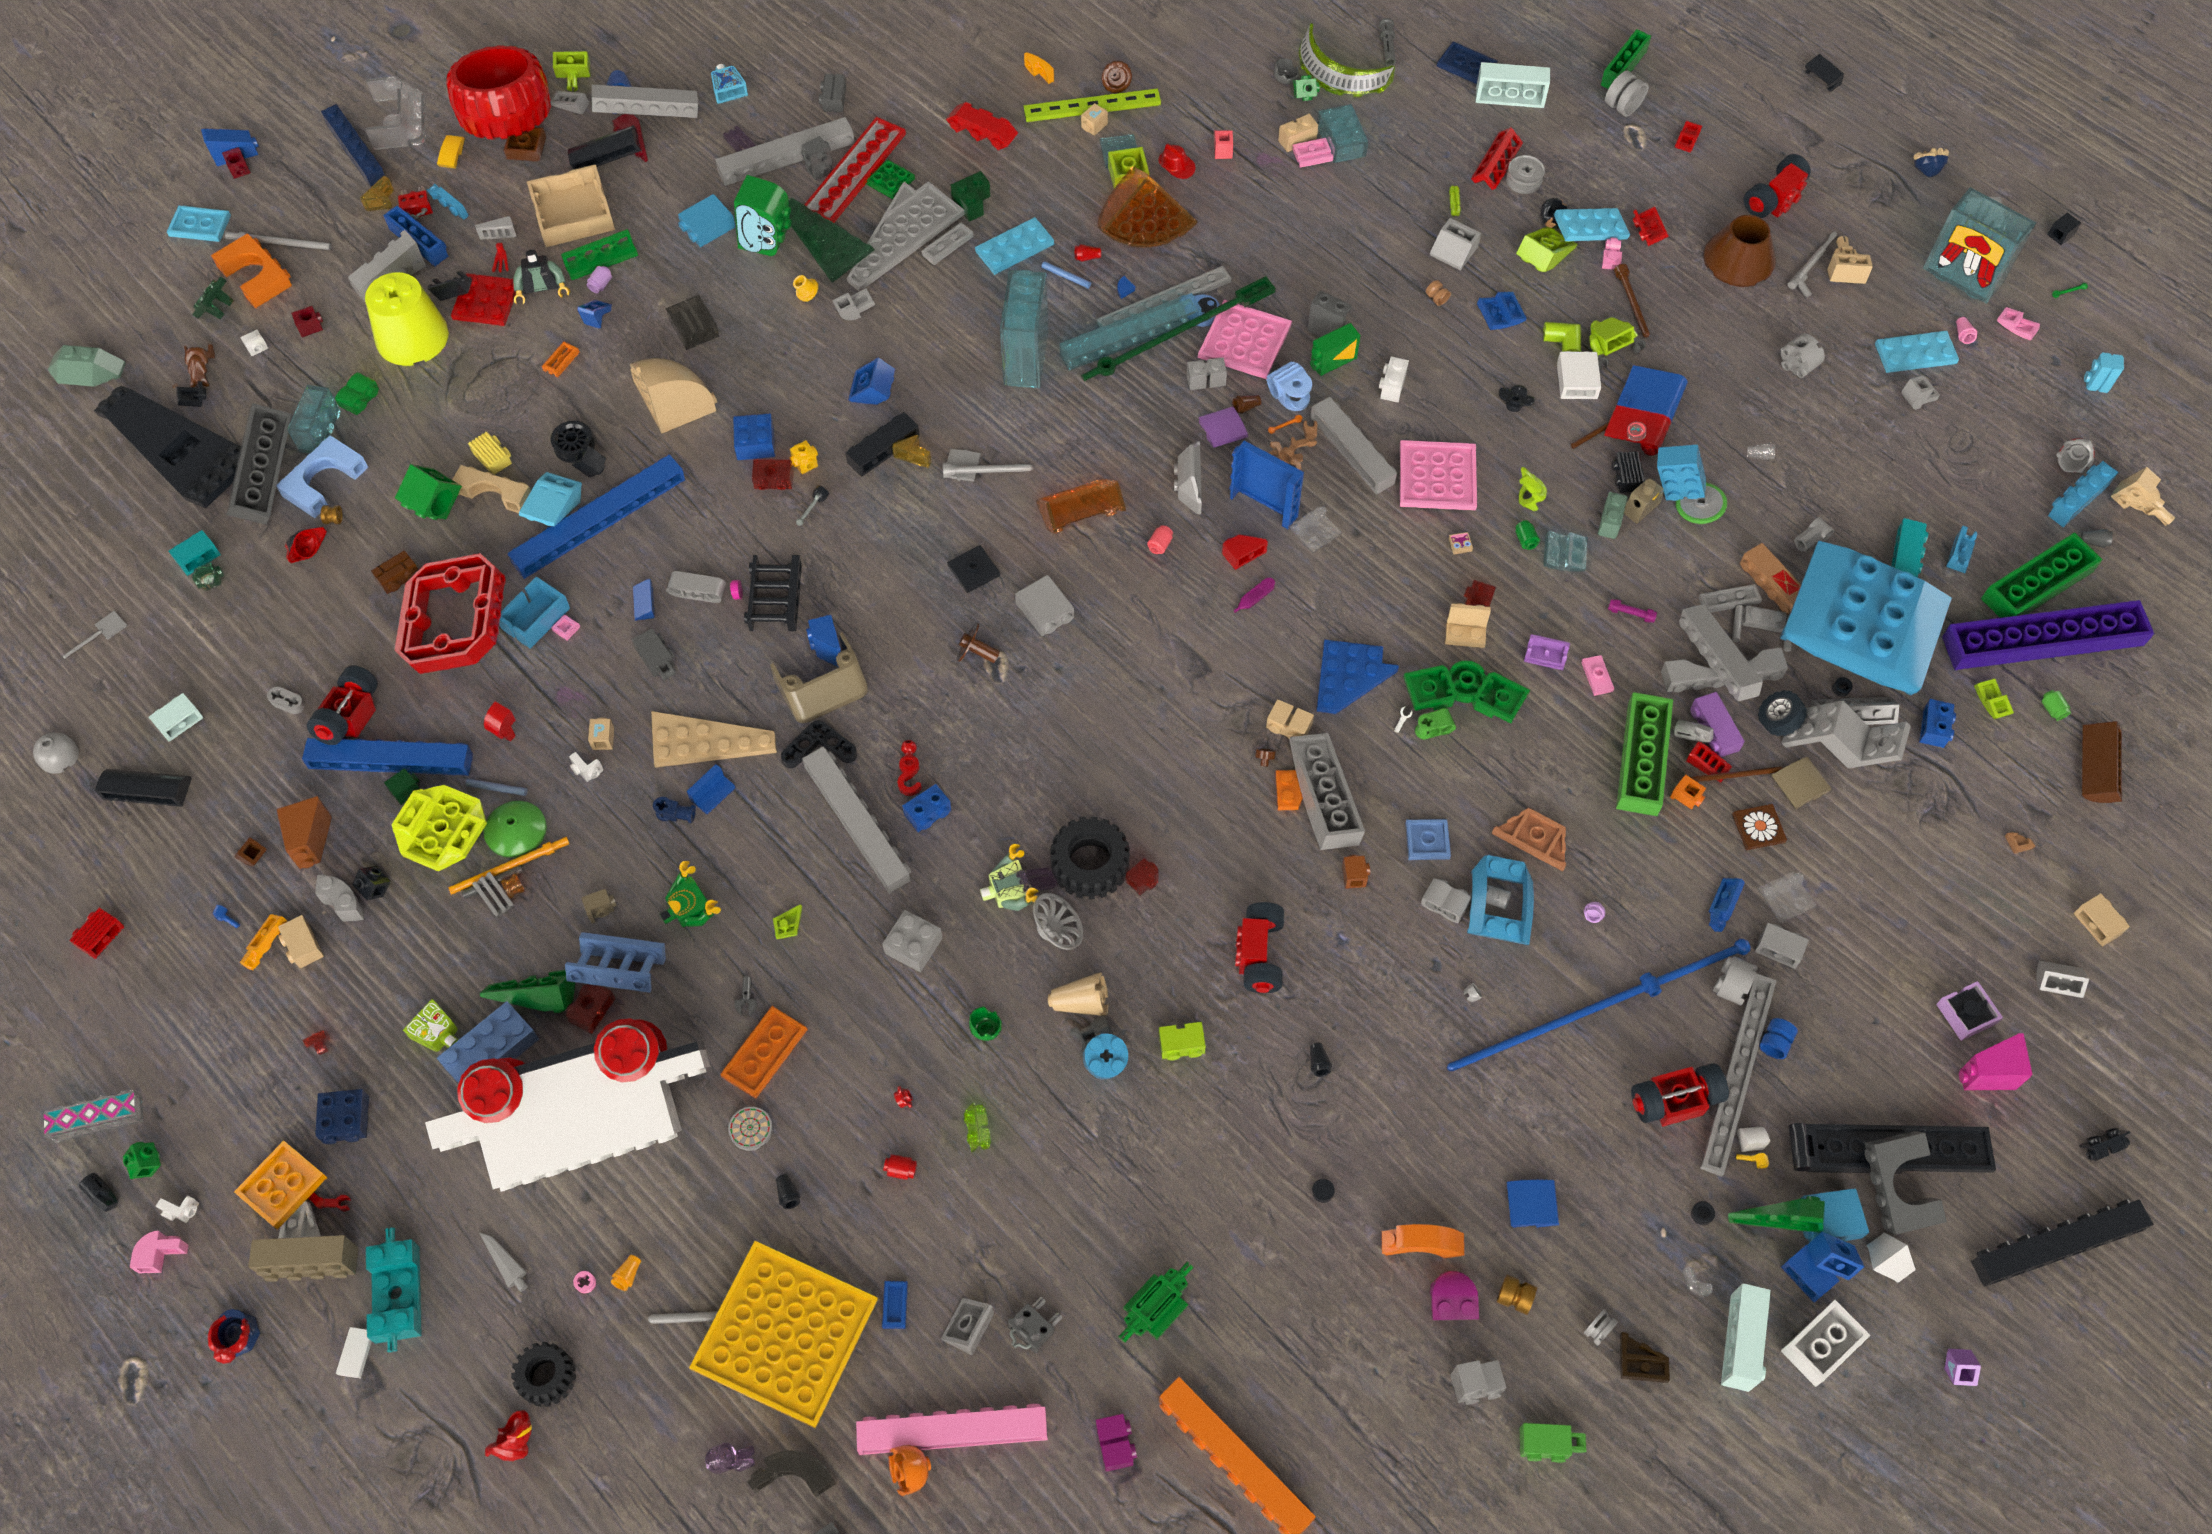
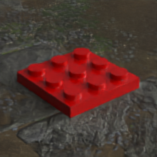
(486, 302)

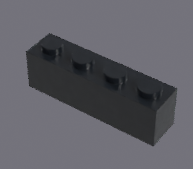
(878, 446)

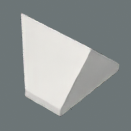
(1890, 1257)

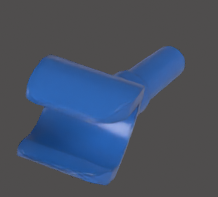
(220, 914)

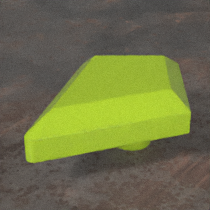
(787, 923)

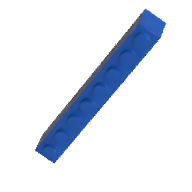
(389, 756)

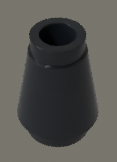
(1320, 1062)
(787, 1193)

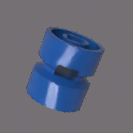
(1778, 1038)

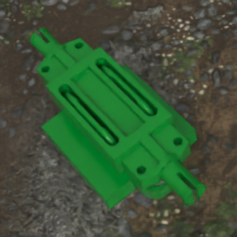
(1156, 1304)

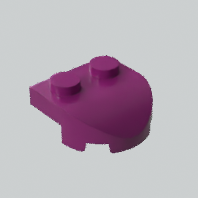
(1454, 1297)

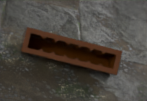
(2102, 762)

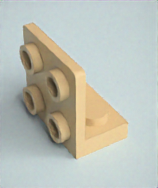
(1467, 625)

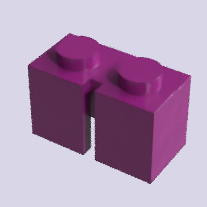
(1114, 1442)

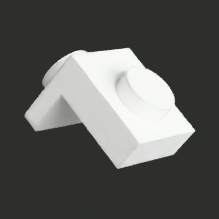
(586, 771)
(184, 1212)

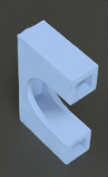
(327, 455)

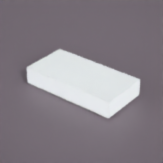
(354, 1353)

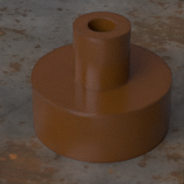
(1265, 755)

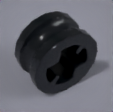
(1839, 682)

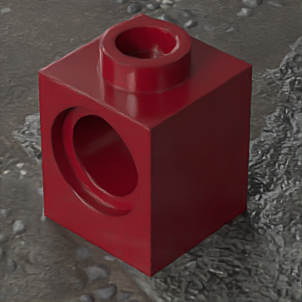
(236, 162)
(307, 321)

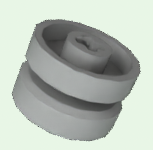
(1626, 93)

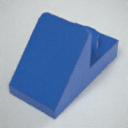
(593, 311)

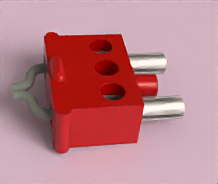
(415, 203)

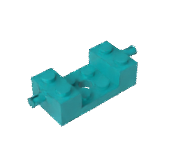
(394, 1266)

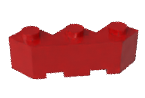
(982, 125)

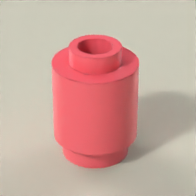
(1160, 540)

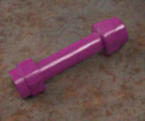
(1649, 615)

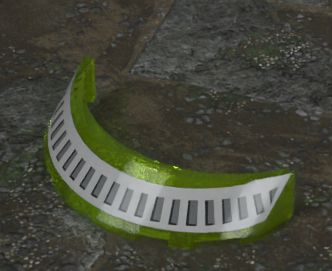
(1337, 77)

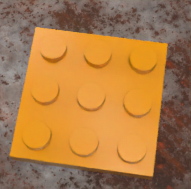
(280, 1185)

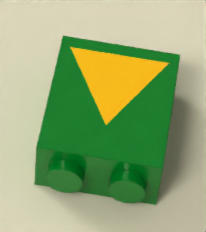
(1335, 349)

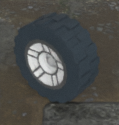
(1782, 713)

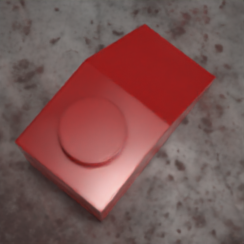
(1243, 549)

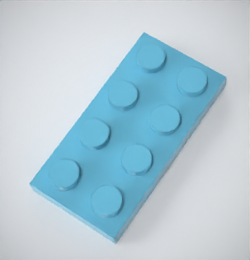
(1591, 224)
(1014, 245)
(1916, 351)

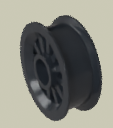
(570, 438)

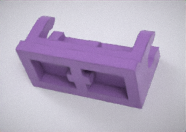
(1546, 652)

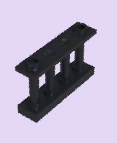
(790, 601)

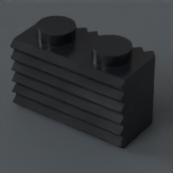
(1628, 471)

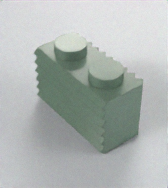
(1612, 515)

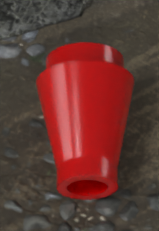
(1086, 253)

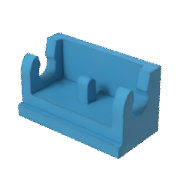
(1961, 550)

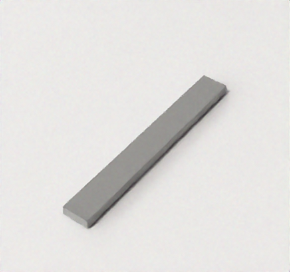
(1196, 286)

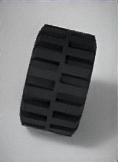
(531, 1361)

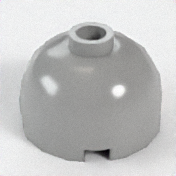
(55, 752)

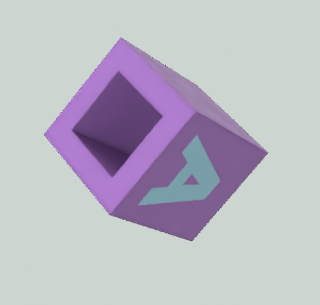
(1962, 1367)

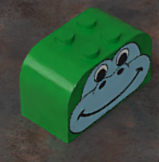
(761, 216)

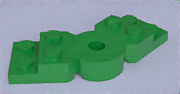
(1488, 694)

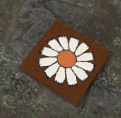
(1759, 827)

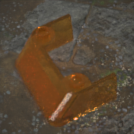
(1081, 503)

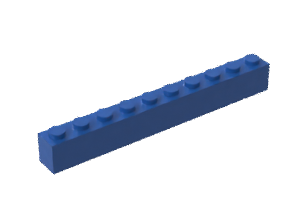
(596, 516)

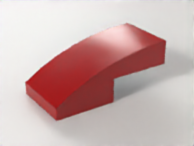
(1688, 136)

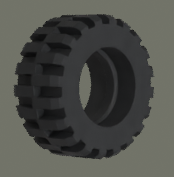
(1090, 833)

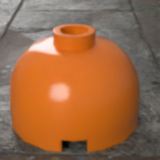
(909, 1468)

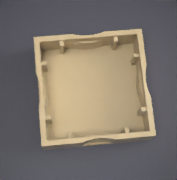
(570, 206)

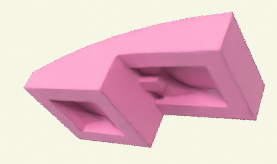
(2014, 322)

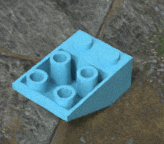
(551, 499)

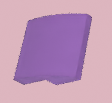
(1223, 427)

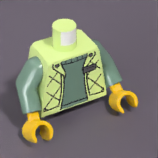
(1005, 884)

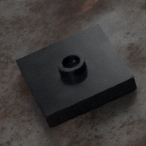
(973, 569)

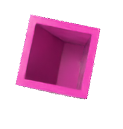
(1998, 1067)

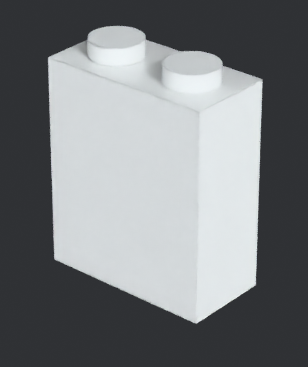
(1578, 375)

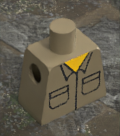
(1649, 496)

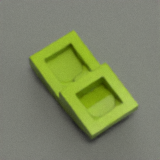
(1992, 699)

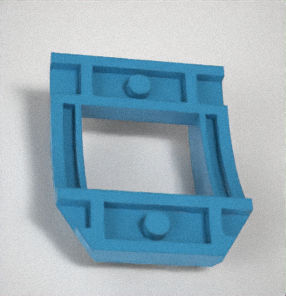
(1495, 926)

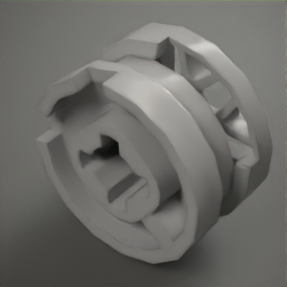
(1602, 1330)

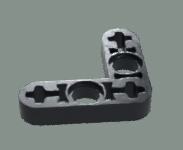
(815, 739)

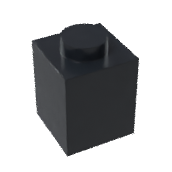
(2064, 228)
(589, 461)

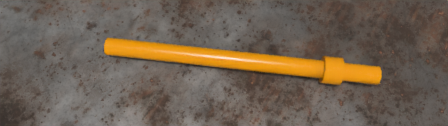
(547, 849)

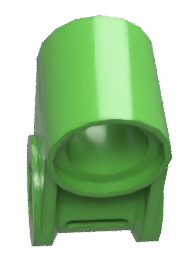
(1436, 724)

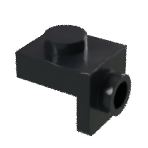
(191, 396)

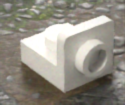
(254, 342)

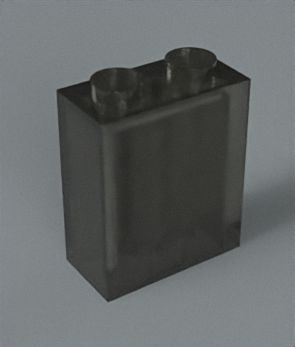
(692, 322)

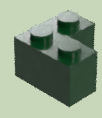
(970, 194)

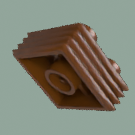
(526, 146)

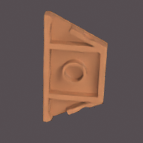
(1536, 836)

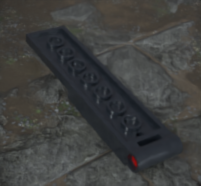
(1844, 1148)

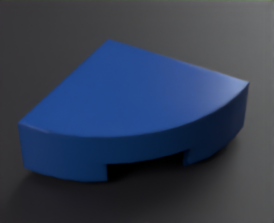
(1124, 287)

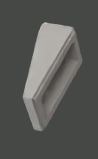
(571, 101)
(499, 229)

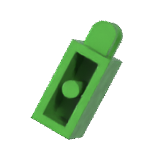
(1549, 1441)

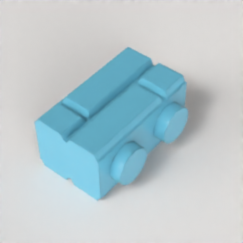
(2104, 372)

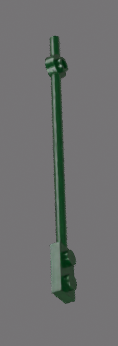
(1246, 296)

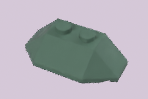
(84, 366)

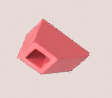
(1223, 144)

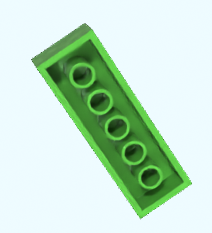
(1644, 754)

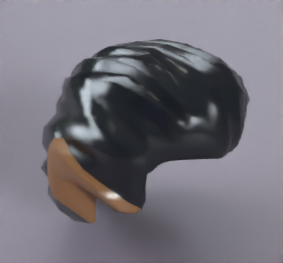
(1548, 209)

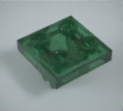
(212, 291)

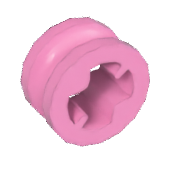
(583, 1275)

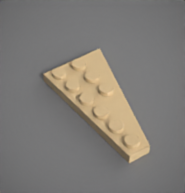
(695, 740)

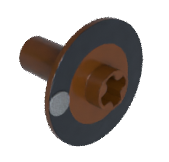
(970, 643)

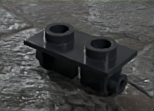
(2097, 1145)

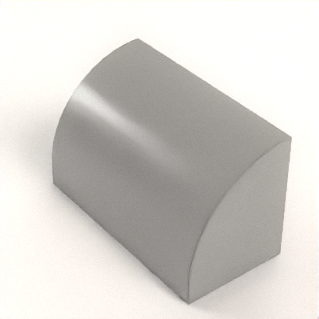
(2061, 979)

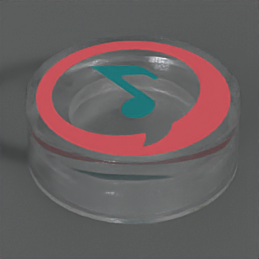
(1636, 431)

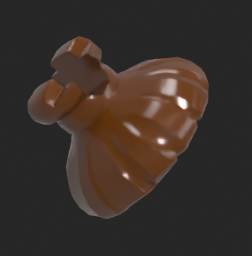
(1118, 82)

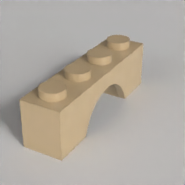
(477, 482)

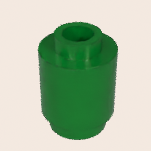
(1527, 535)

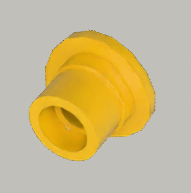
(805, 288)

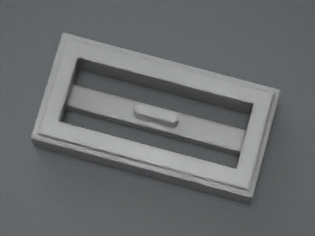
(483, 881)

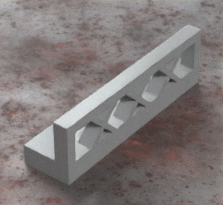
(1871, 709)

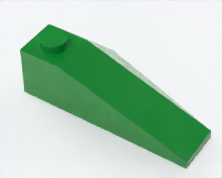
(542, 994)
(1792, 1215)

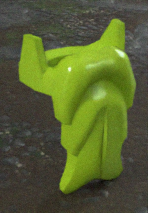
(1534, 486)

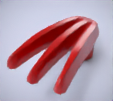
(499, 257)

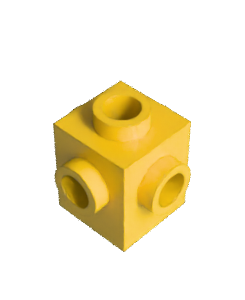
(804, 457)

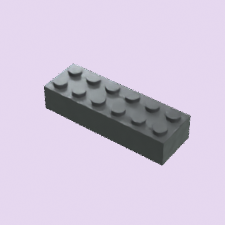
(259, 464)

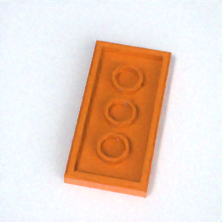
(763, 1052)

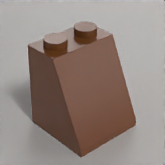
(305, 830)

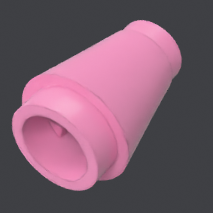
(1966, 332)

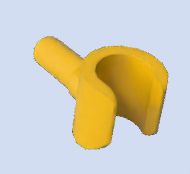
(1761, 1159)

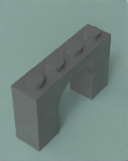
(1884, 1159)

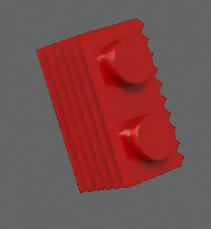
(96, 933)

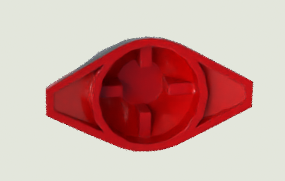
(304, 544)

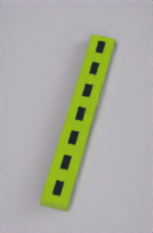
(1078, 106)

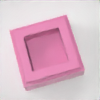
(565, 627)

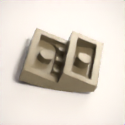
(1801, 782)

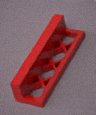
(1496, 153)

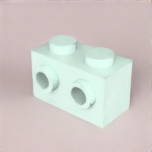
(175, 717)

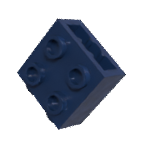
(342, 1116)

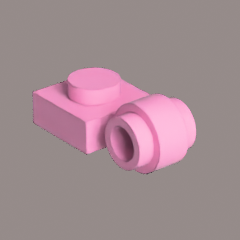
(1611, 254)

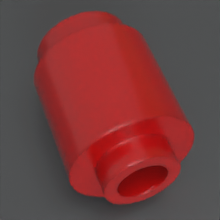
(900, 1167)

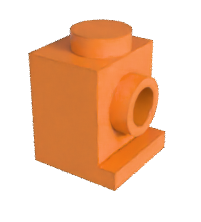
(1689, 792)

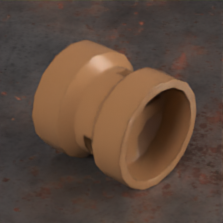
(1438, 293)

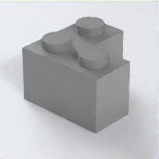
(1477, 1381)

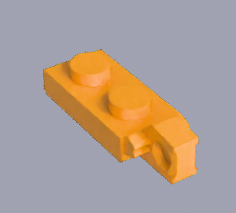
(262, 941)

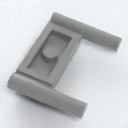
(1760, 619)

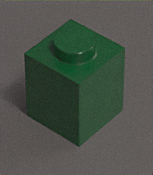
(402, 785)

